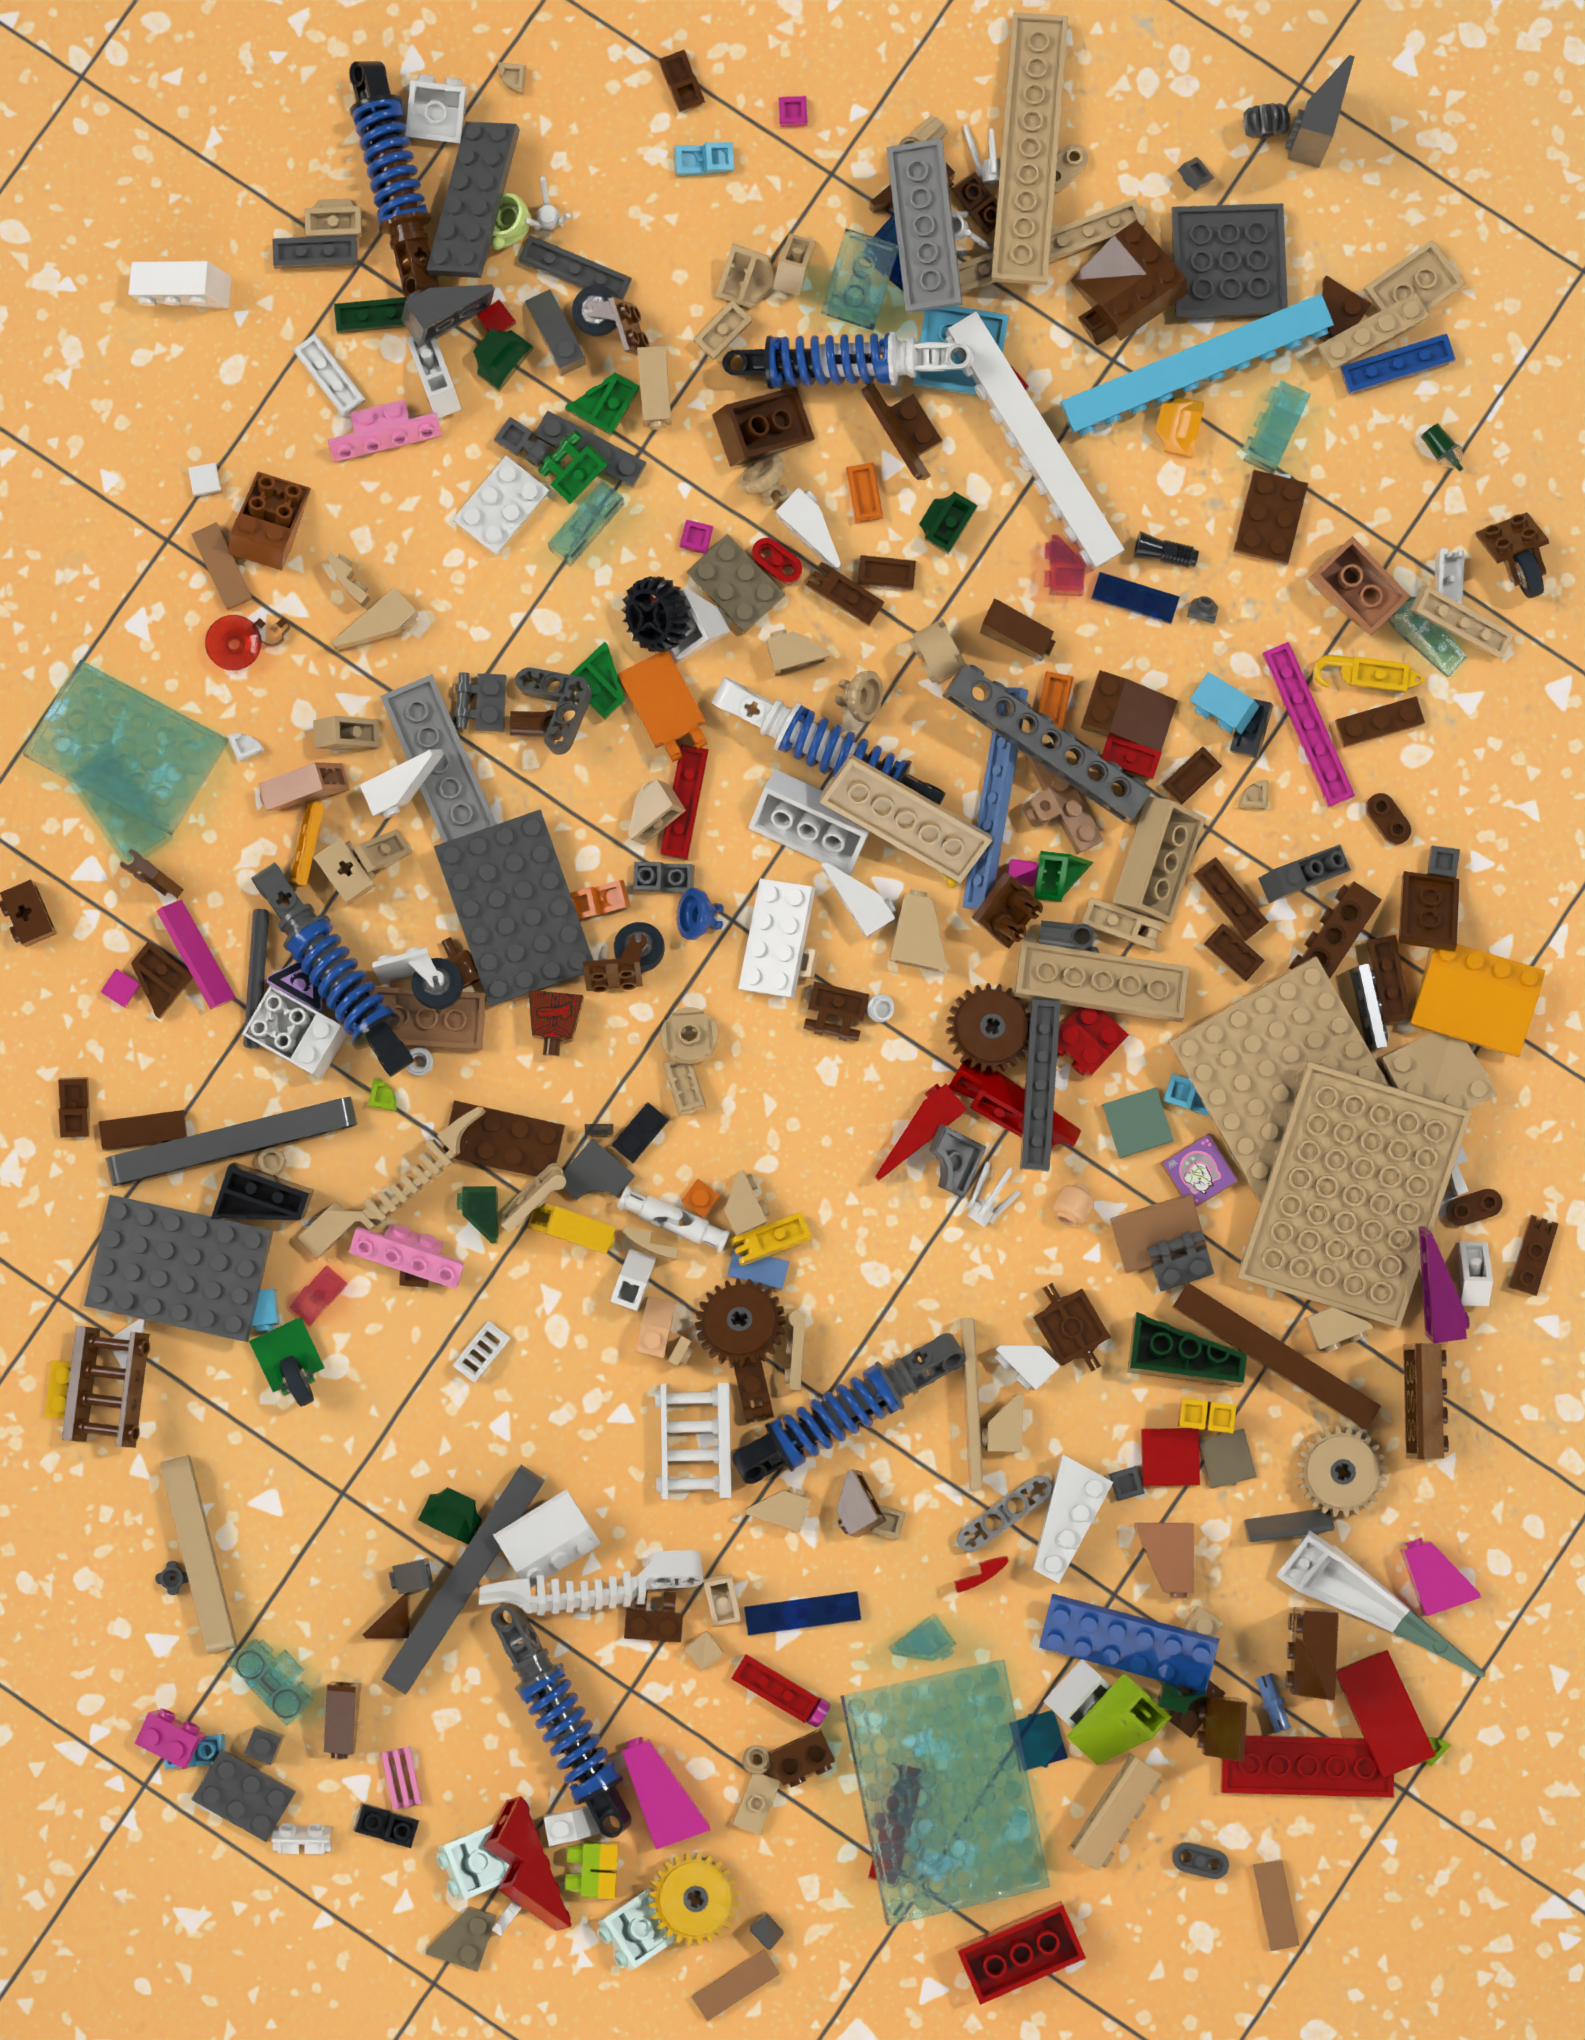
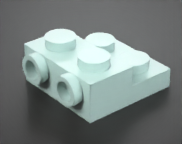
(470, 1865)
(633, 1932)

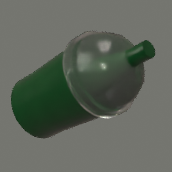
(1443, 447)

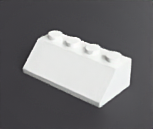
(795, 817)

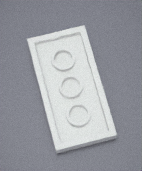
(776, 938)

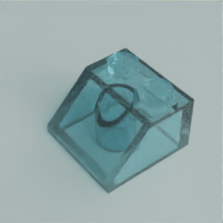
(925, 1641)

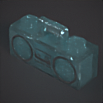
(586, 523)
(272, 1686)

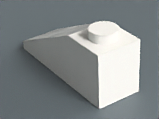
(435, 377)
(807, 523)
(398, 785)
(863, 903)

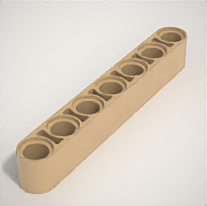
(198, 1554)

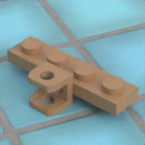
(1061, 802)

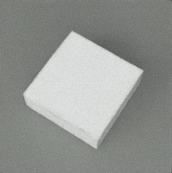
(204, 479)

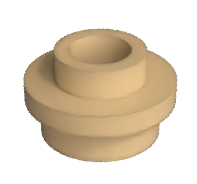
(756, 1751)

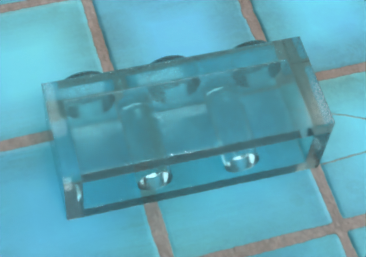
(1275, 426)

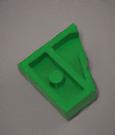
(606, 403)
(603, 679)

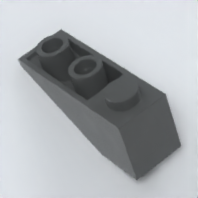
(1304, 873)

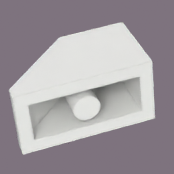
(1474, 1273)
(570, 1825)

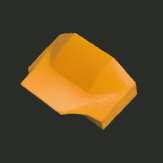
(1180, 425)

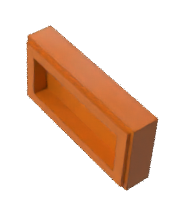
(864, 492)
(1055, 697)

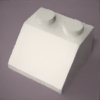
(1077, 1693)

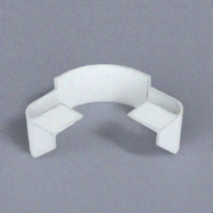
(506, 1918)

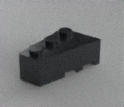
(258, 1195)

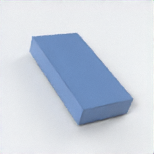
(767, 1271)

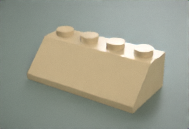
(1159, 859)
(1114, 1812)

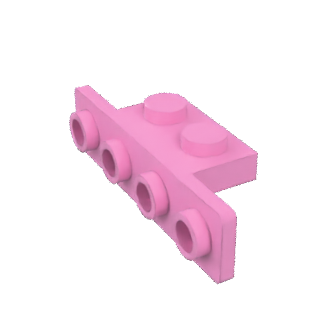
(383, 429)
(409, 1253)

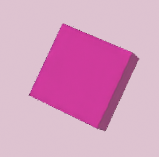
(792, 111)
(696, 536)
(120, 988)

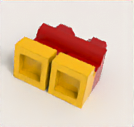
(1207, 1415)

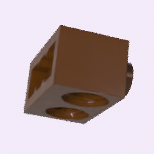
(799, 1750)

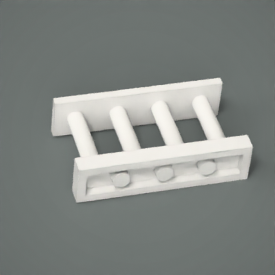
(719, 1454)

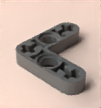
(566, 701)

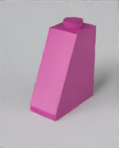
(1435, 1578)

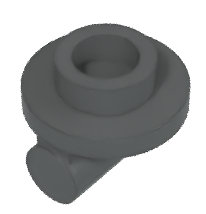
(1203, 609)

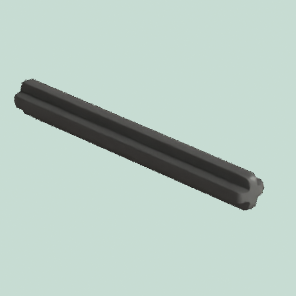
(256, 967)

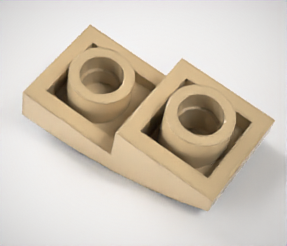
(342, 568)

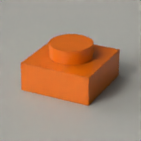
(700, 1198)

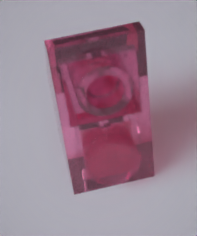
(1065, 569)

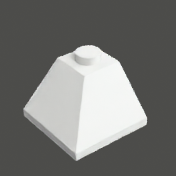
(706, 627)

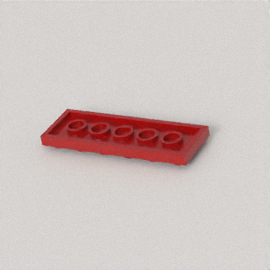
(1305, 1768)

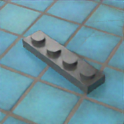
(621, 464)

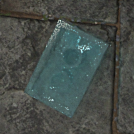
(860, 279)

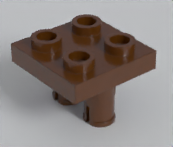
(1007, 911)

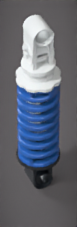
(845, 360)
(796, 729)

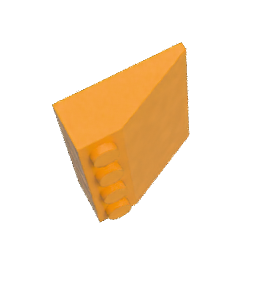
(1477, 998)

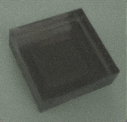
(599, 1130)

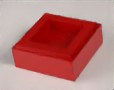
(496, 317)

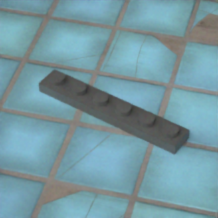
(1040, 1085)

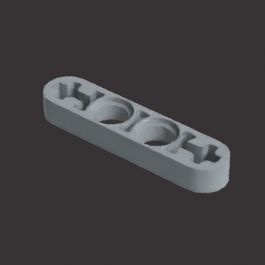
(1001, 1509)

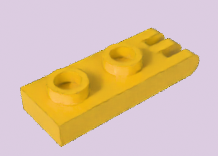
(771, 1238)

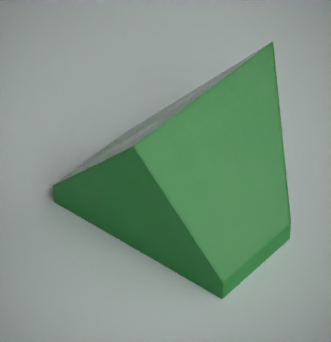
(1057, 874)

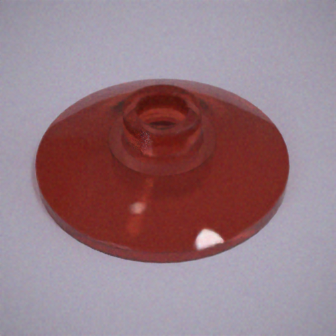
(228, 629)

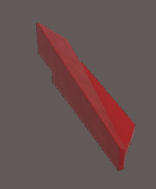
(1003, 1102)

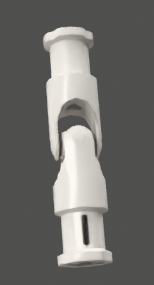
(668, 1217)

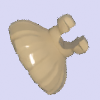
(763, 478)
(862, 695)

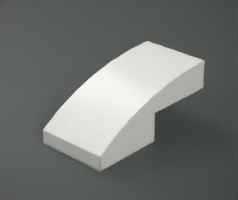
(1456, 1180)

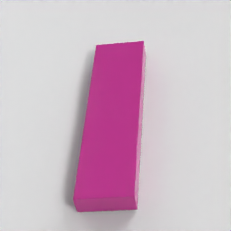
(196, 954)

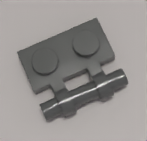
(490, 702)
(1182, 1267)

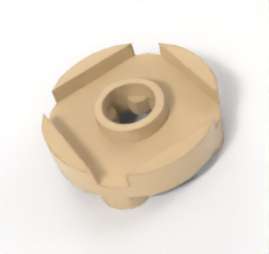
(689, 1051)

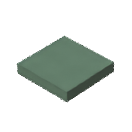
(1137, 1122)

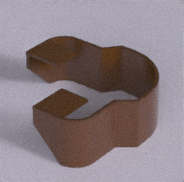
(280, 623)

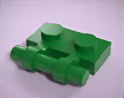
(579, 473)

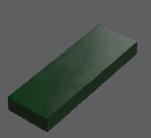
(369, 315)

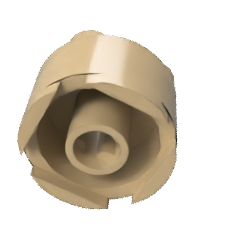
(939, 651)

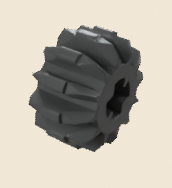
(1266, 120)

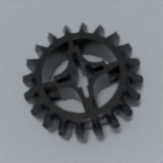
(663, 614)

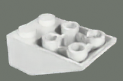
(295, 1032)

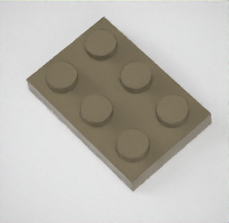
(735, 583)

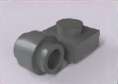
(516, 437)

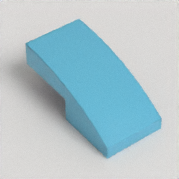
(703, 159)
(1182, 1094)

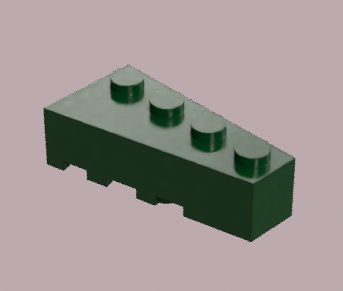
(1181, 1355)

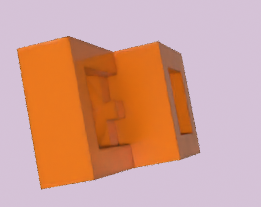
(600, 899)

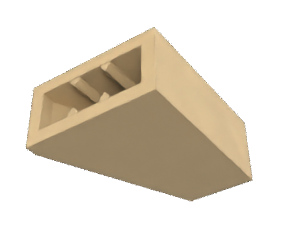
(654, 387)
(918, 934)

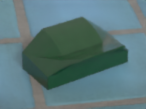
(500, 356)
(947, 521)
(451, 1514)
(1174, 1699)

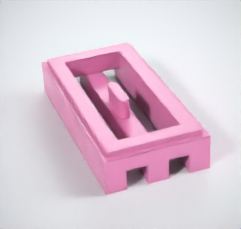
(390, 1780)

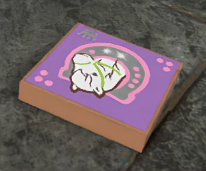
(1200, 1170)

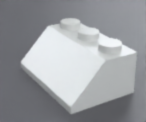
(547, 1538)

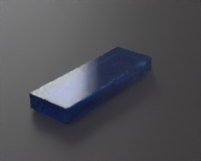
(1135, 598)

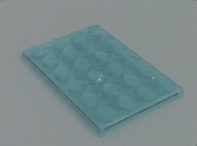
(125, 747)

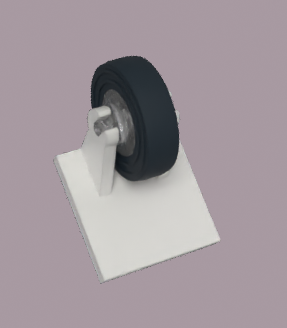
(434, 981)

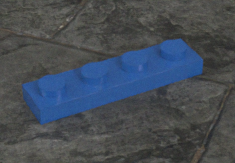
(1397, 364)

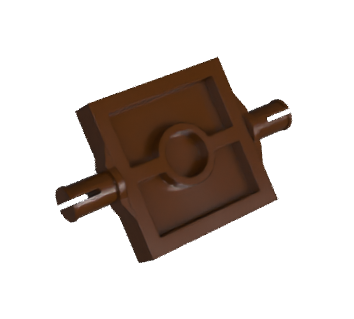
(1071, 1327)

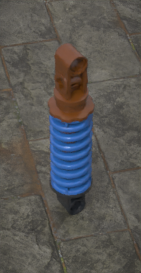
(391, 174)

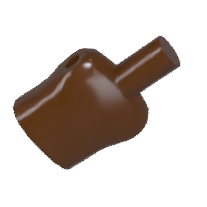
(464, 962)

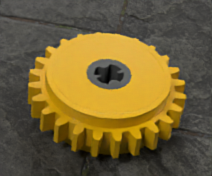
(711, 1890)

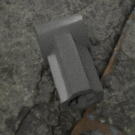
(1063, 934)

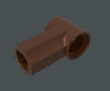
(529, 723)

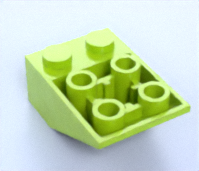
(1118, 1722)

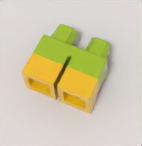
(594, 1856)

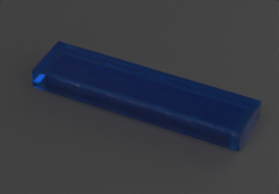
(802, 1613)

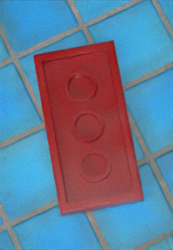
(1385, 1714)

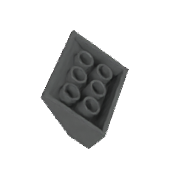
(1317, 122)

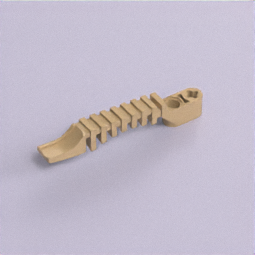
(337, 1221)

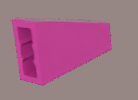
(663, 1799)

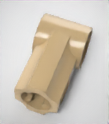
(930, 129)

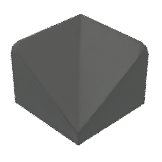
(766, 1931)

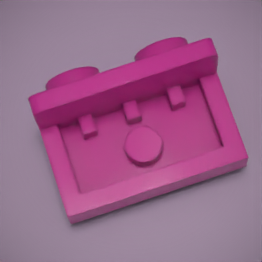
(169, 1737)

